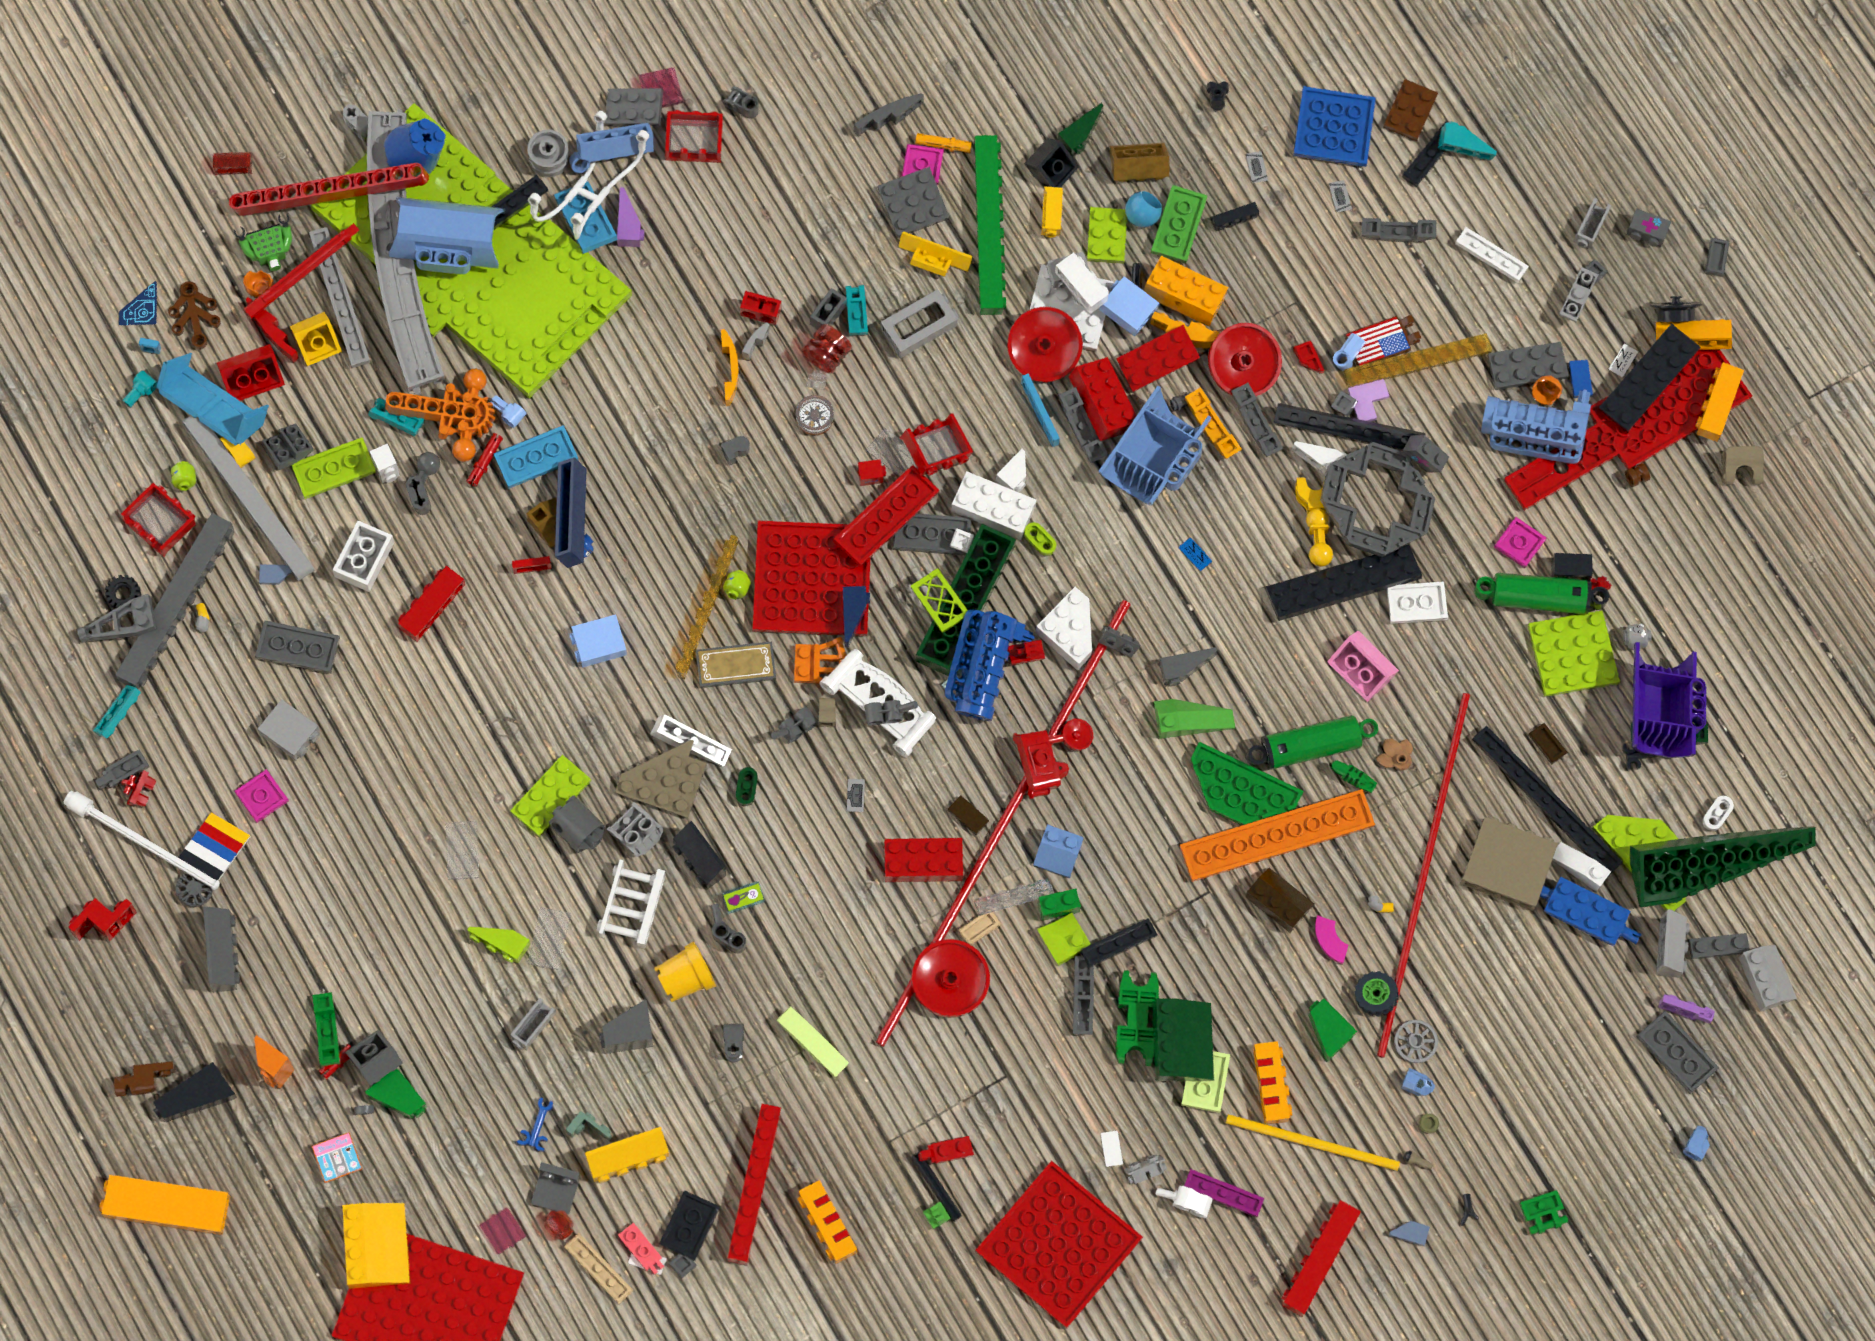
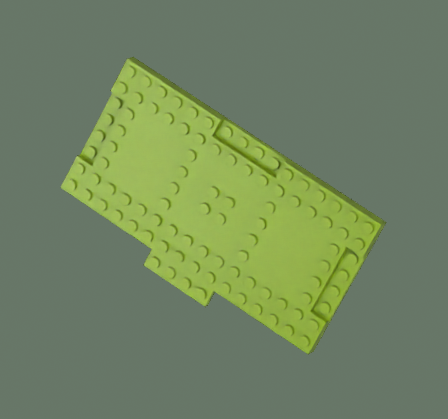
(515, 317)

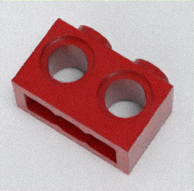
(760, 308)

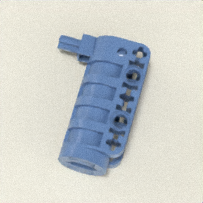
(1537, 427)

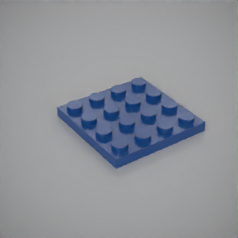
(1334, 126)

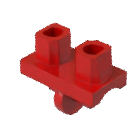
(1026, 652)
(136, 797)

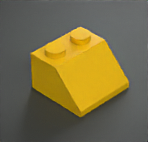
(315, 338)

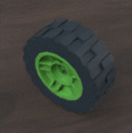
(1372, 983)

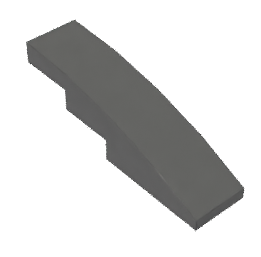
(893, 111)
(1083, 997)

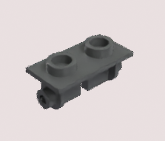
(1123, 644)

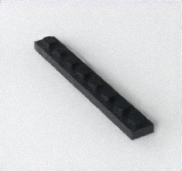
(1343, 426)

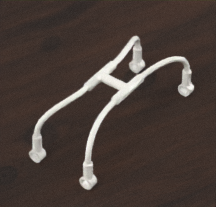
(577, 219)

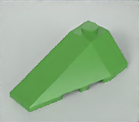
(1189, 718)

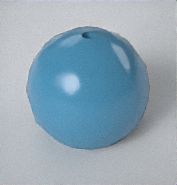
(1143, 209)

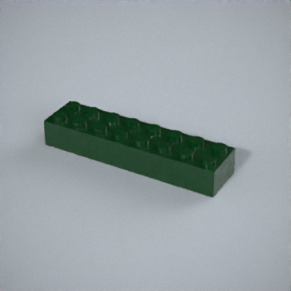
(973, 587)

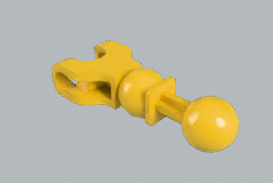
(1317, 521)

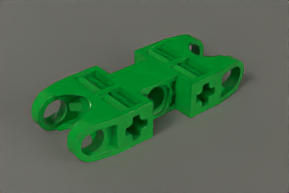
(1136, 1033)

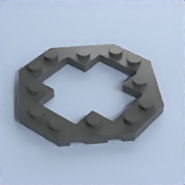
(1344, 515)

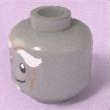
(1636, 633)

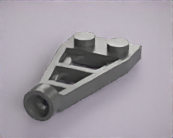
(143, 621)

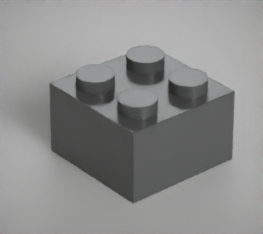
(374, 1057)

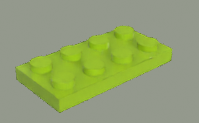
(333, 468)
(548, 793)

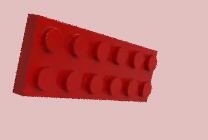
(886, 515)

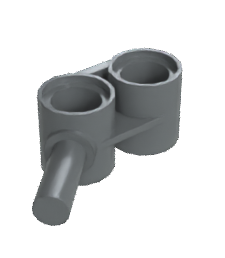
(888, 713)
(793, 729)
(730, 935)

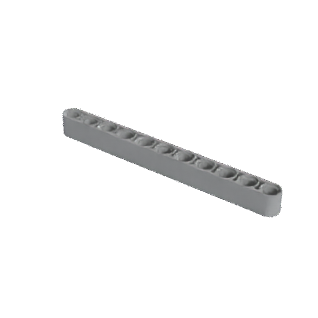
(249, 497)

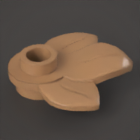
(1394, 752)

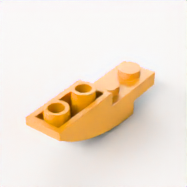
(1198, 333)

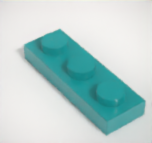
(117, 711)

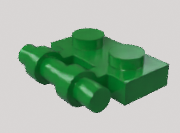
(1541, 1206)

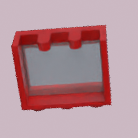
(694, 136)
(937, 445)
(158, 518)

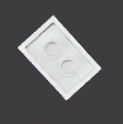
(1417, 602)

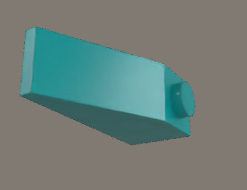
(1462, 141)

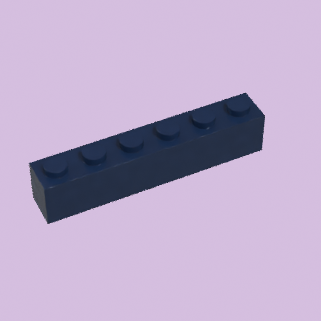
(570, 512)

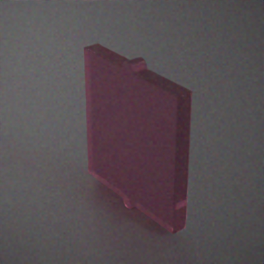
(502, 1230)

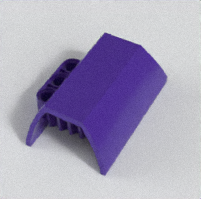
(1665, 708)

